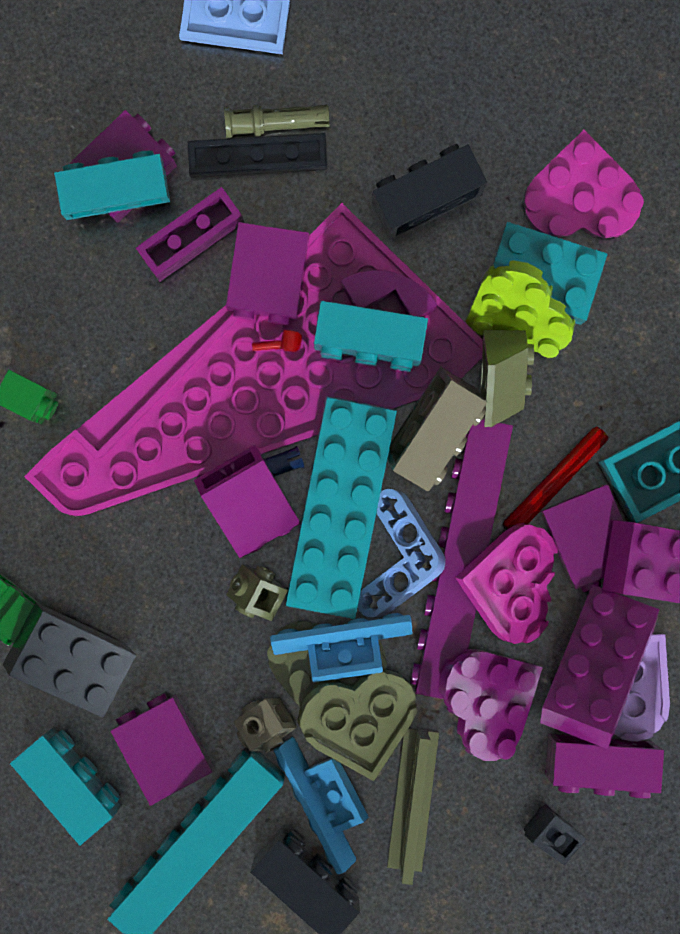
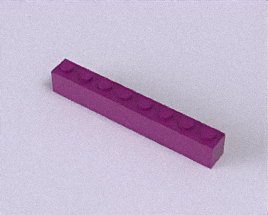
(466, 537)

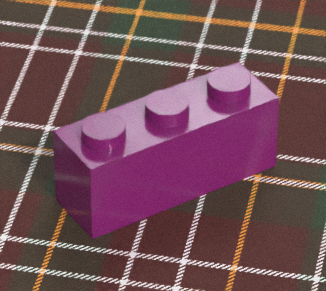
(190, 234)

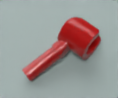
(290, 342)

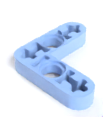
(410, 564)

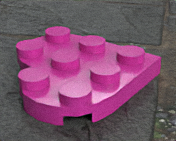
(583, 192)
(511, 583)

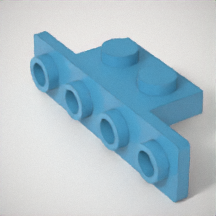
(345, 648)
(326, 799)

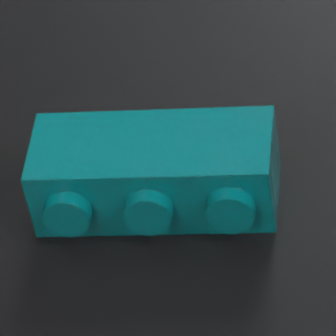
(112, 185)

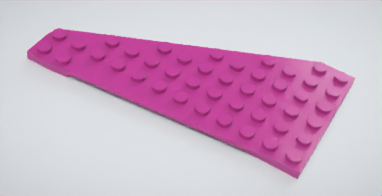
(223, 397)

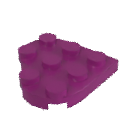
(490, 699)

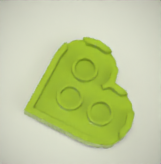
(521, 300)

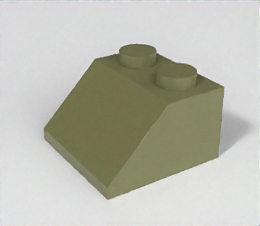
(505, 373)

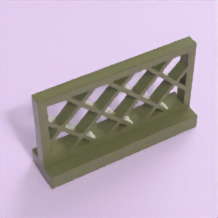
(412, 802)

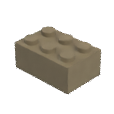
(436, 429)

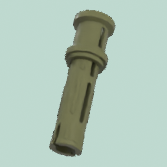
(260, 120)

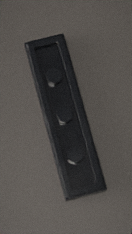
(257, 155)

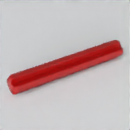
(557, 478)

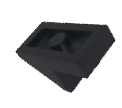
(553, 835)

